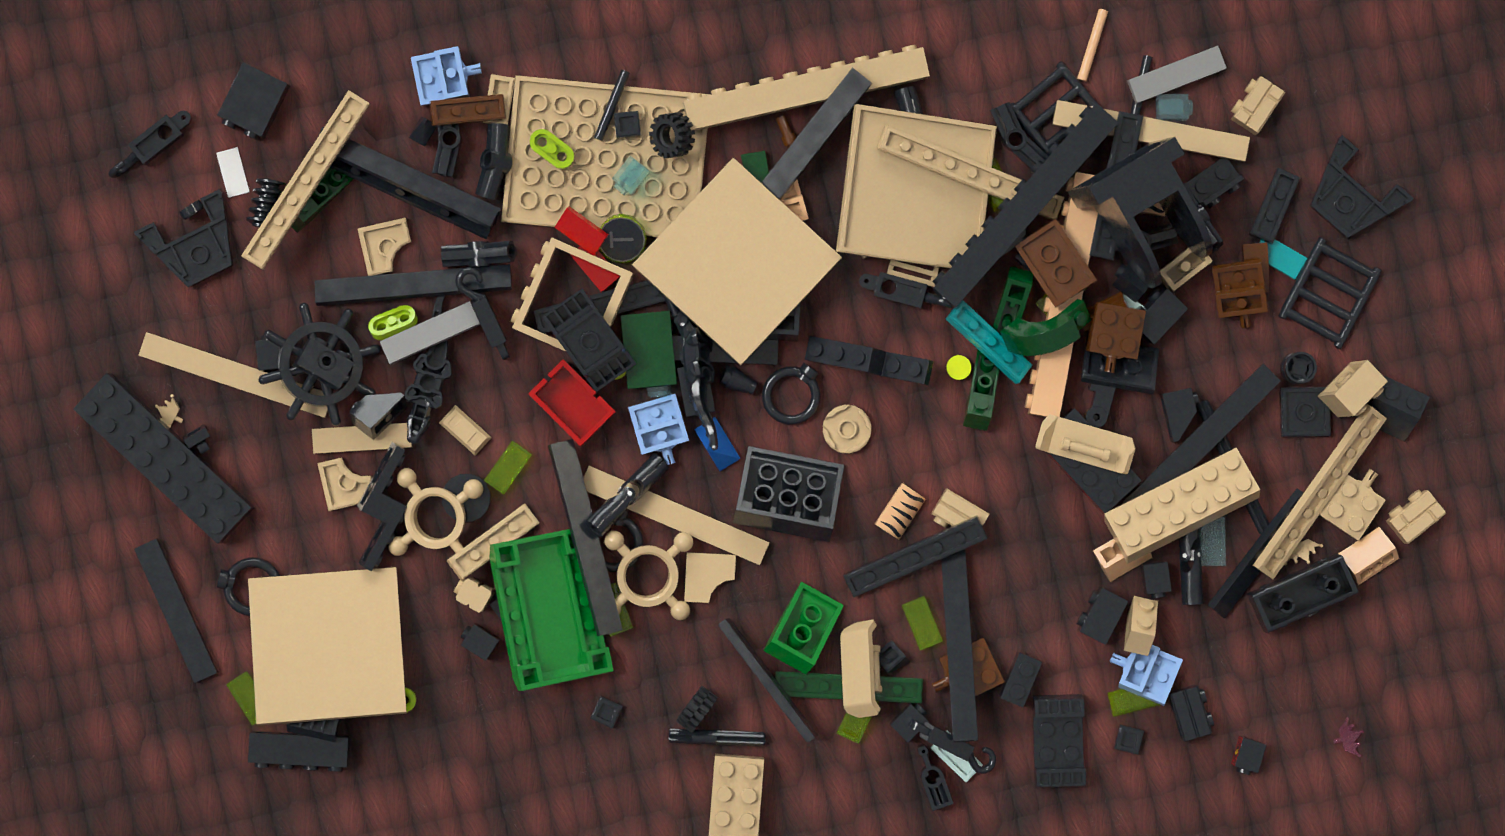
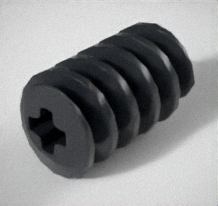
(265, 201)

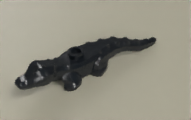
(698, 371)
(426, 393)

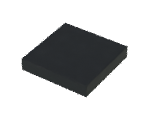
(1303, 412)

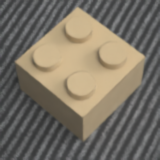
(1353, 389)

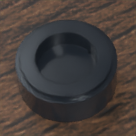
(191, 209)

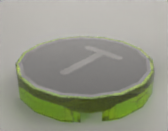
(625, 238)

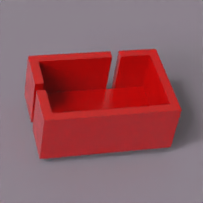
(572, 403)

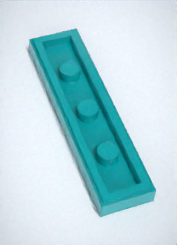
(988, 341)

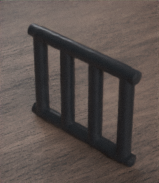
(1032, 127)
(1310, 269)

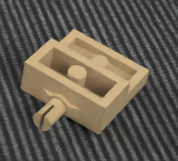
(1353, 505)

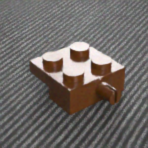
(1240, 290)
(1115, 333)
(984, 667)

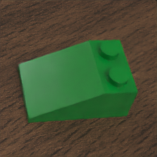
(803, 628)

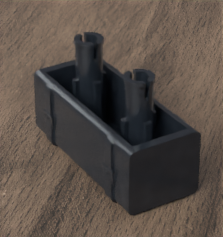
(1302, 593)

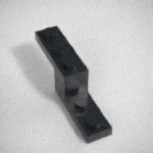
(869, 360)
(382, 507)

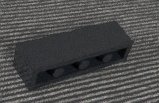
(298, 749)

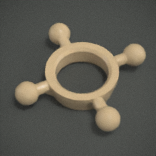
(407, 479)
(682, 542)

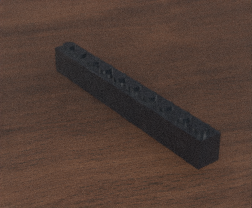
(1025, 205)

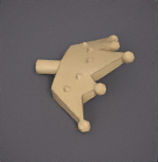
(169, 413)
(1302, 551)

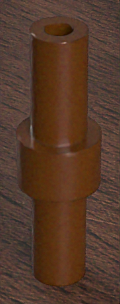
(788, 137)

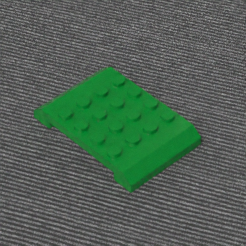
(546, 611)

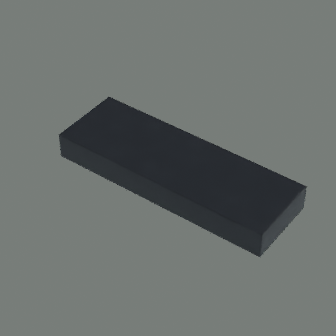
(1274, 206)

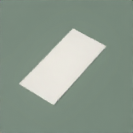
(232, 172)

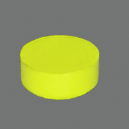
(958, 367)

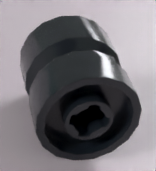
(1298, 368)

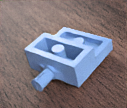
(442, 75)
(659, 426)
(1148, 675)

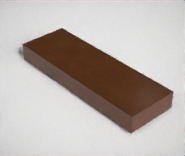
(467, 110)

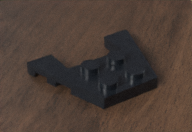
(1345, 201)
(198, 252)

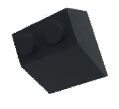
(1400, 406)

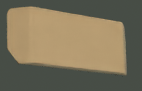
(1086, 444)
(860, 669)

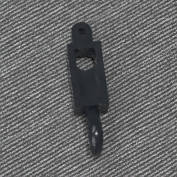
(150, 145)
(907, 291)
(483, 311)
(960, 749)

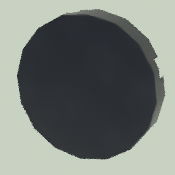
(473, 507)

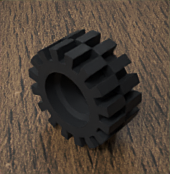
(682, 133)
(696, 709)

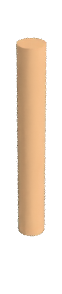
(1092, 45)

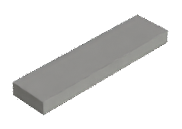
(1176, 74)
(429, 333)

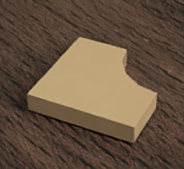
(382, 243)
(341, 485)
(706, 572)

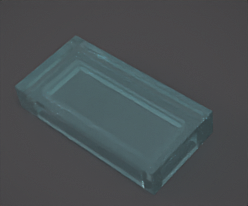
(1213, 543)

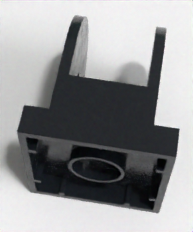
(1135, 186)

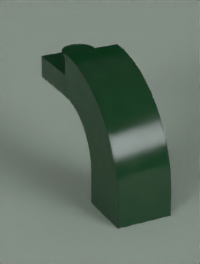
(1046, 336)

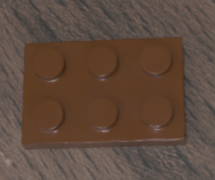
(1055, 263)

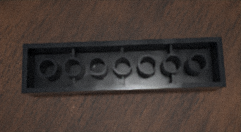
(164, 458)

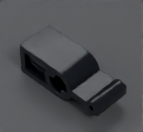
(930, 787)

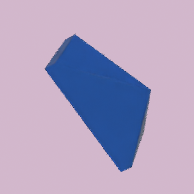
(726, 453)

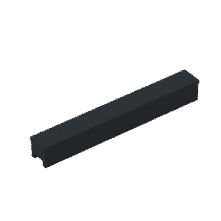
(416, 188)

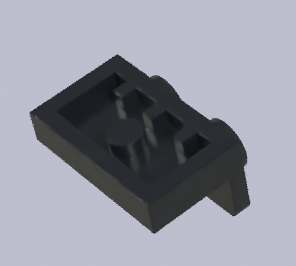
(1214, 182)

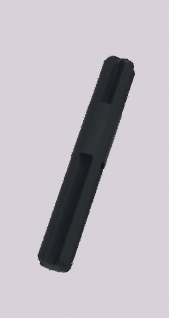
(717, 737)

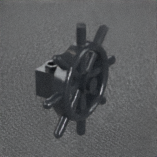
(320, 364)

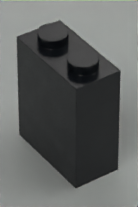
(253, 101)

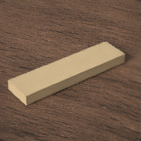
(353, 439)
(478, 551)

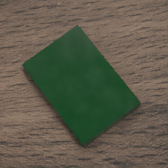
(651, 345)

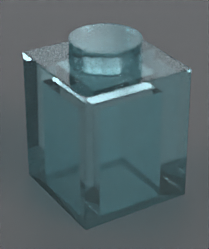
(1173, 107)
(630, 176)

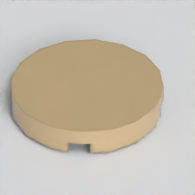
(846, 429)

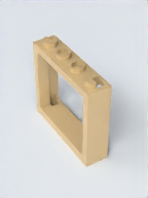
(538, 274)

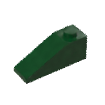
(1013, 297)

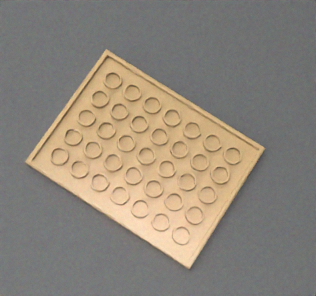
(572, 111)

